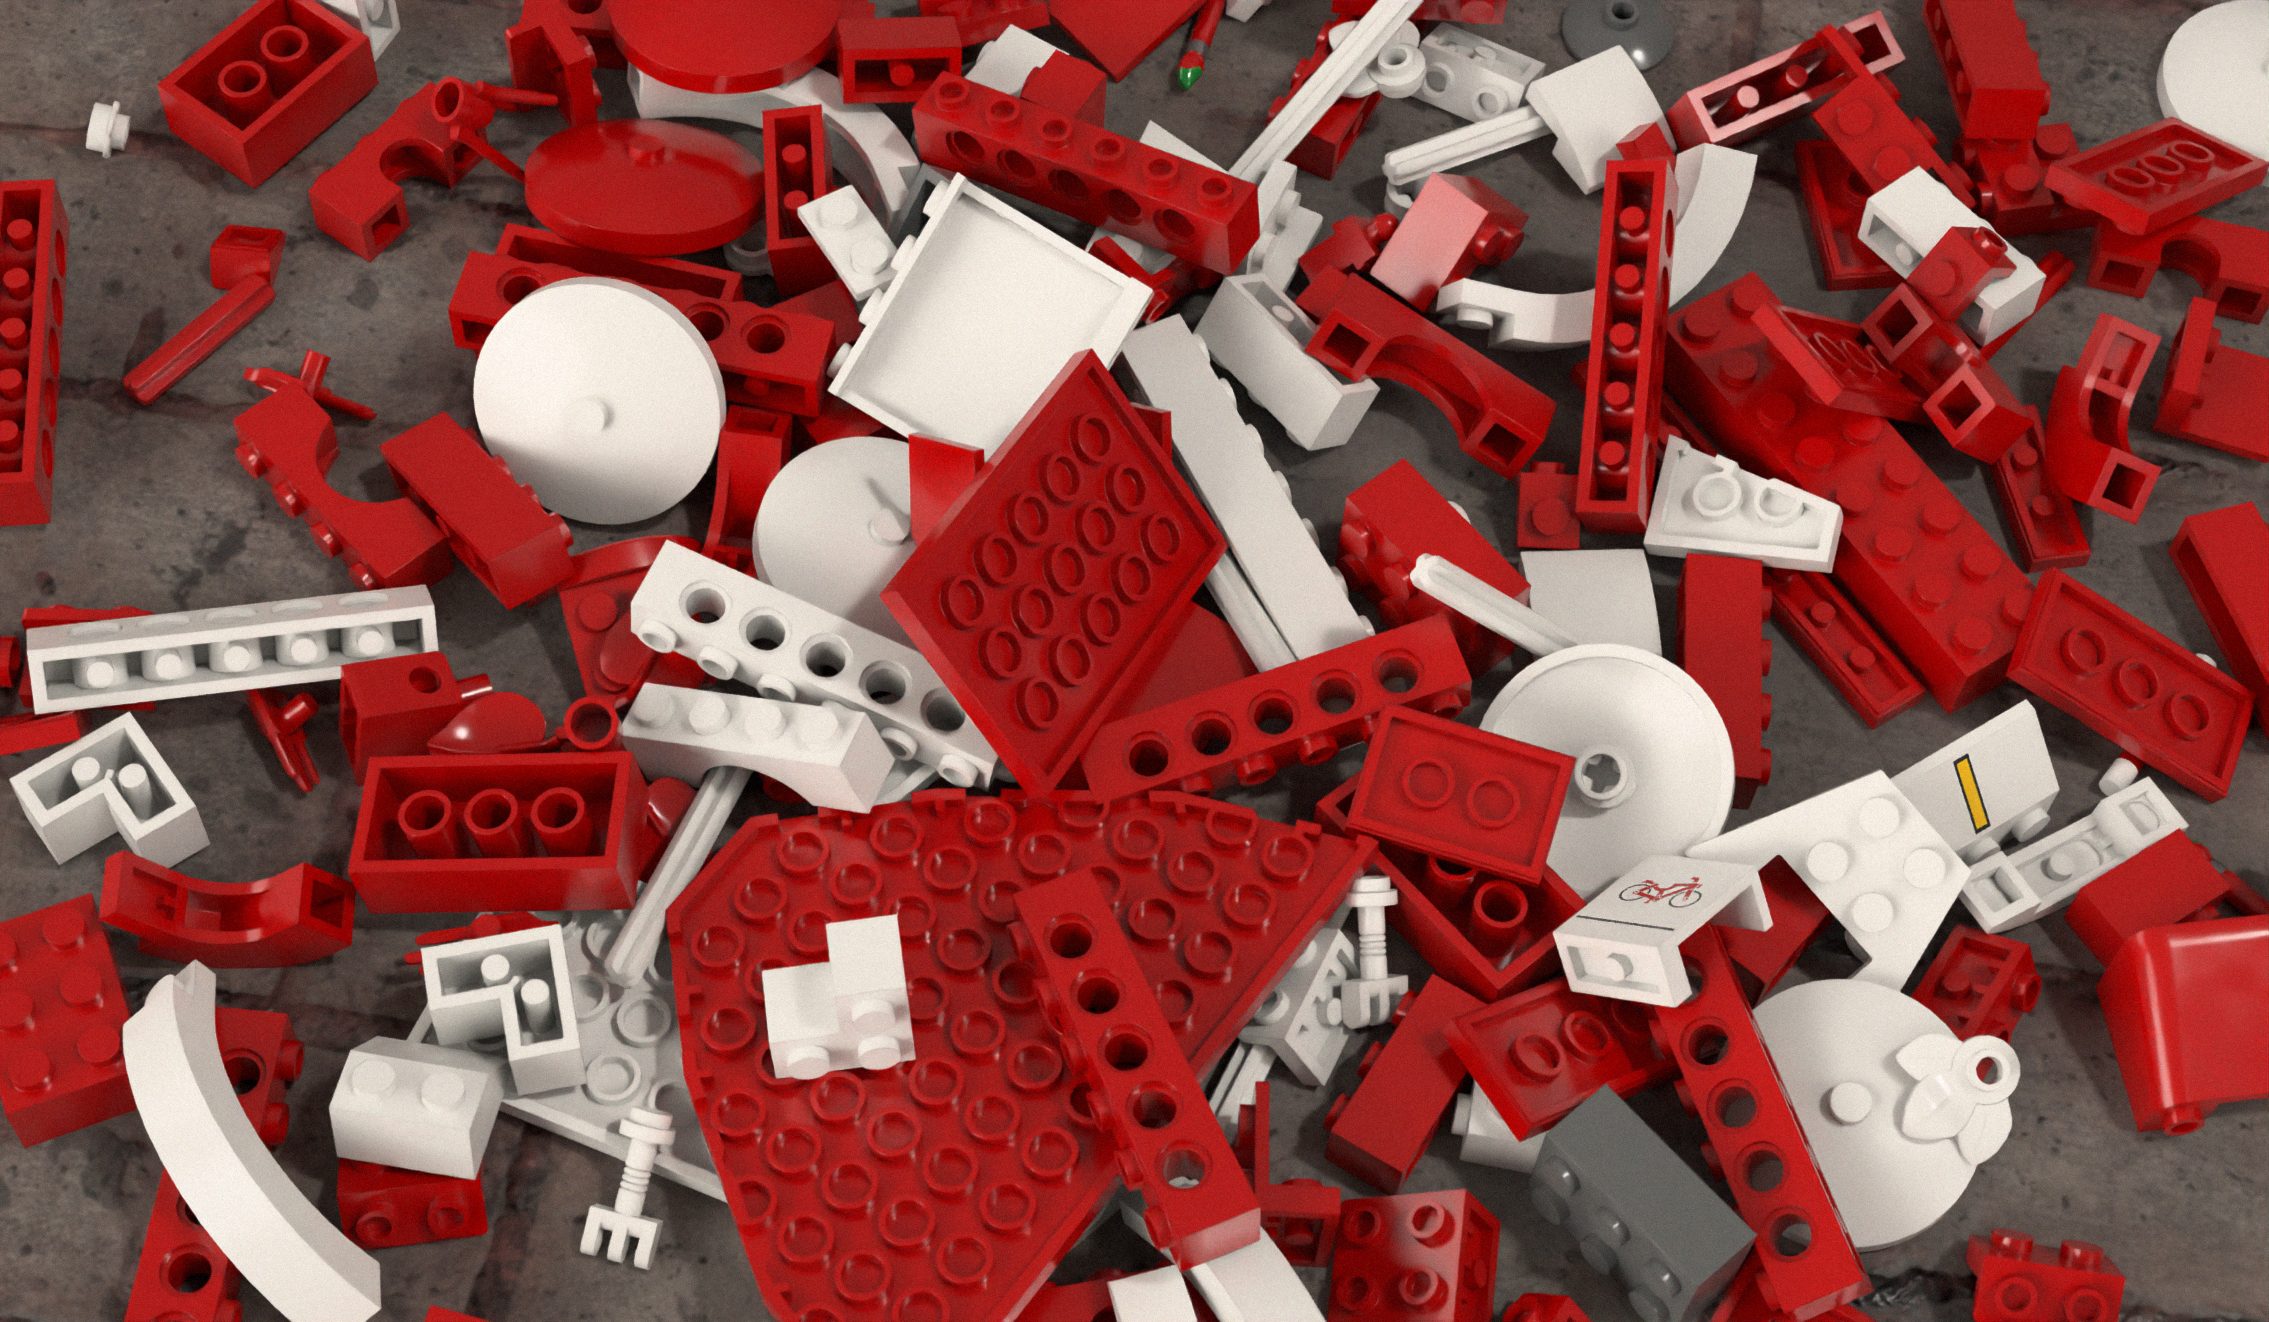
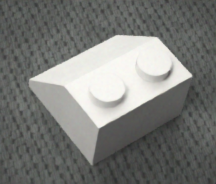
(417, 1106)

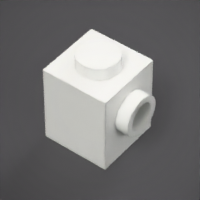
(1488, 1137)

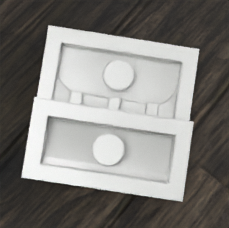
(1592, 110)
(1595, 595)

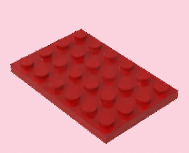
(1056, 573)

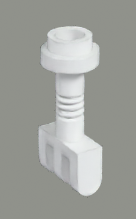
(1376, 994)
(647, 1130)

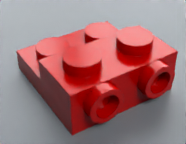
(2011, 181)

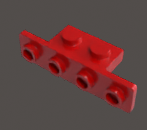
(1872, 128)

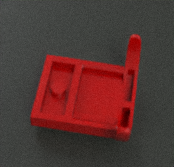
(601, 595)

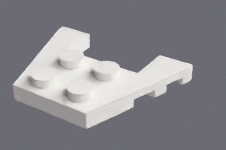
(1866, 861)

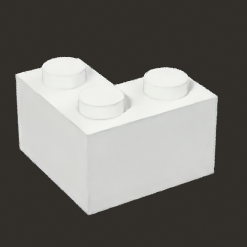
(109, 786)
(512, 988)
(842, 1009)

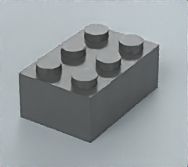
(1638, 1210)

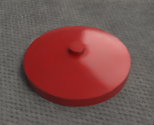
(724, 42)
(644, 186)

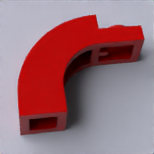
(2090, 418)
(750, 455)
(229, 925)

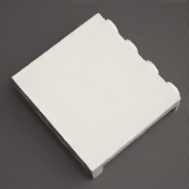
(980, 321)

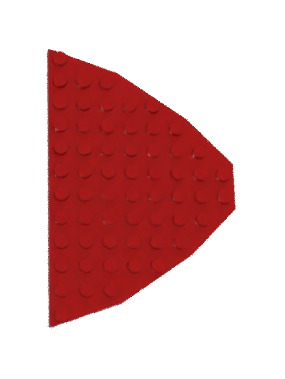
(979, 1161)

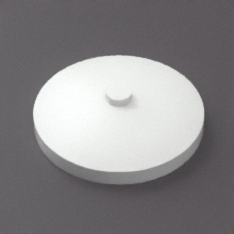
(2219, 75)
(600, 399)
(839, 529)
(1647, 752)
(1842, 1073)

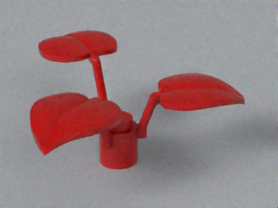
(517, 726)

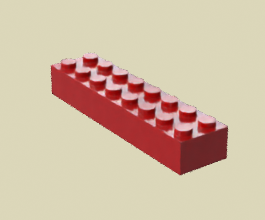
(1905, 541)

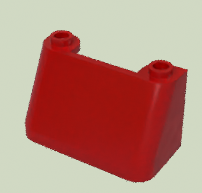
(2190, 1019)

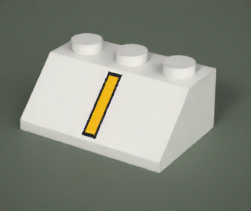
(1986, 785)

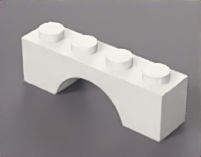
(815, 750)

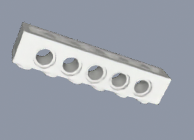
(807, 637)
(224, 648)

